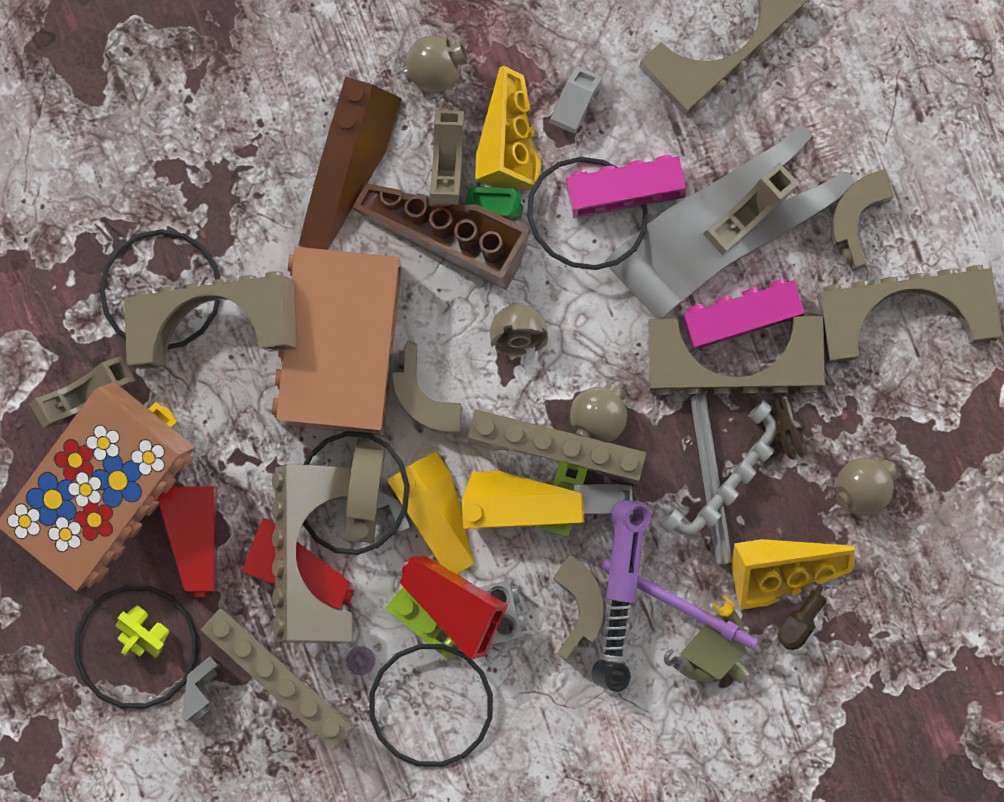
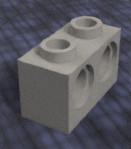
(510, 613)

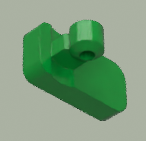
(497, 200)

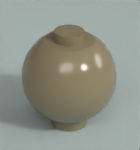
(435, 63)
(599, 413)
(865, 485)

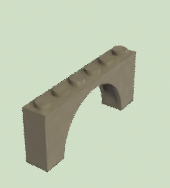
(691, 81)
(966, 293)
(154, 316)
(676, 370)
(513, 435)
(298, 612)
(277, 679)

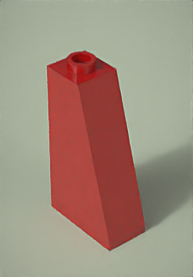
(192, 532)
(318, 576)
(455, 604)

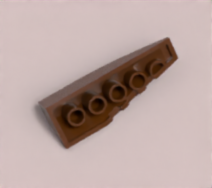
(349, 158)
(456, 233)

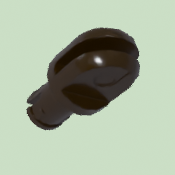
(789, 429)
(800, 623)

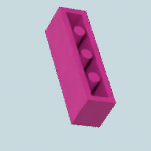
(625, 186)
(743, 314)

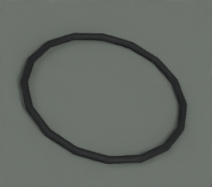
(149, 234)
(559, 257)
(405, 495)
(82, 624)
(430, 763)

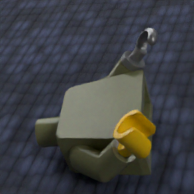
(711, 655)

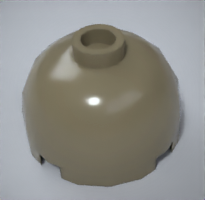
(518, 329)

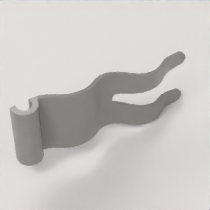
(678, 257)

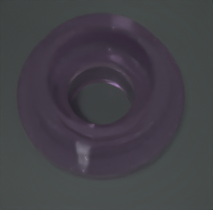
(351, 660)

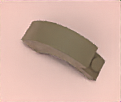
(447, 157)
(861, 195)
(751, 209)
(65, 403)
(430, 414)
(364, 491)
(587, 593)

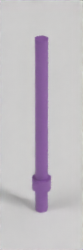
(728, 630)

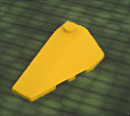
(506, 146)
(513, 501)
(436, 511)
(776, 567)

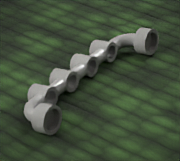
(726, 492)

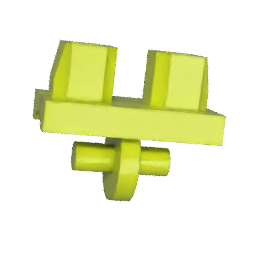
(137, 637)

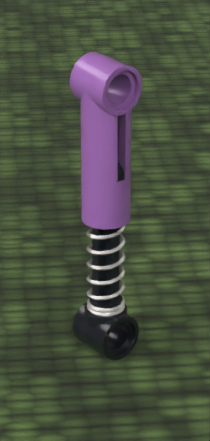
(621, 590)

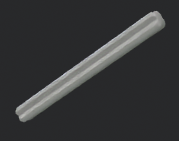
(710, 475)

